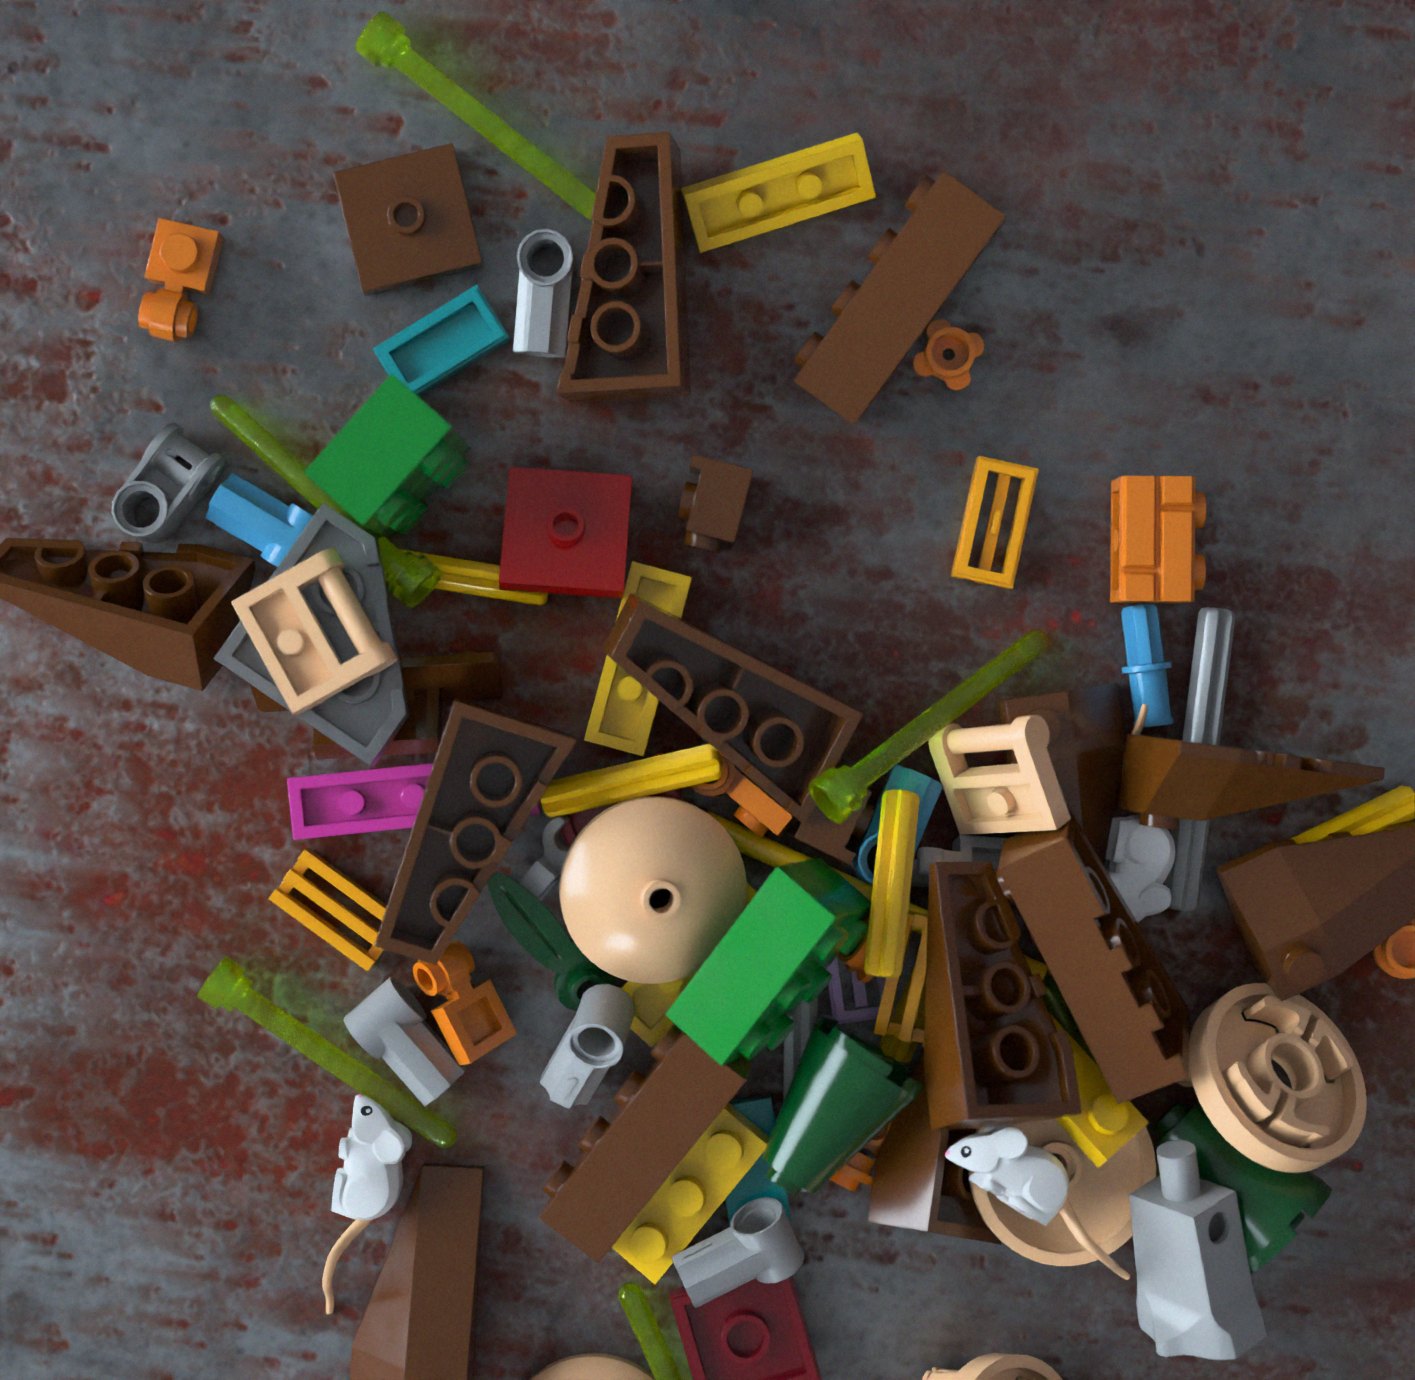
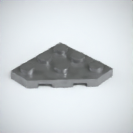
(375, 708)

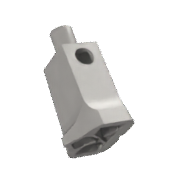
(1192, 1262)

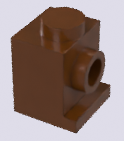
(714, 503)
(831, 836)

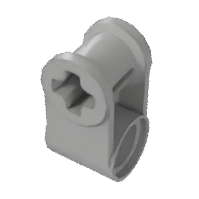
(167, 481)

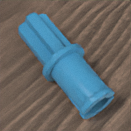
(1146, 663)

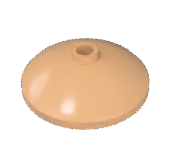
(627, 857)
(1095, 1194)

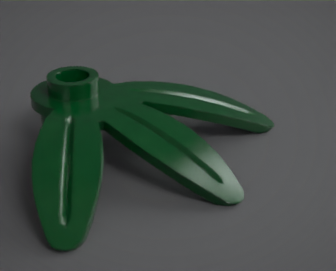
(547, 940)

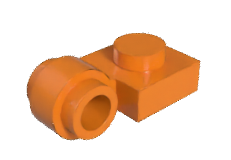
(183, 262)
(756, 807)
(474, 1014)

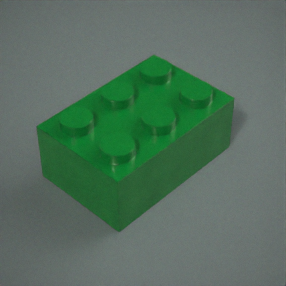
(390, 460)
(771, 961)

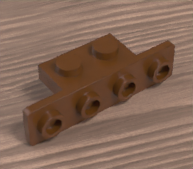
(427, 685)

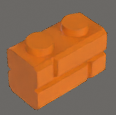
(1155, 540)

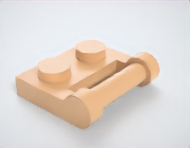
(296, 643)
(1000, 796)

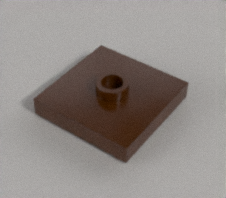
(408, 219)

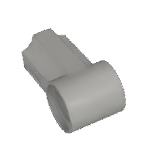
(542, 301)
(394, 1028)
(589, 1045)
(755, 1246)

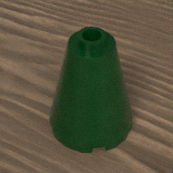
(834, 1106)
(1266, 1198)

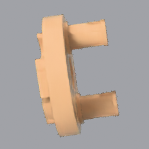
(1246, 1099)

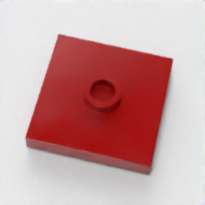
(565, 532)

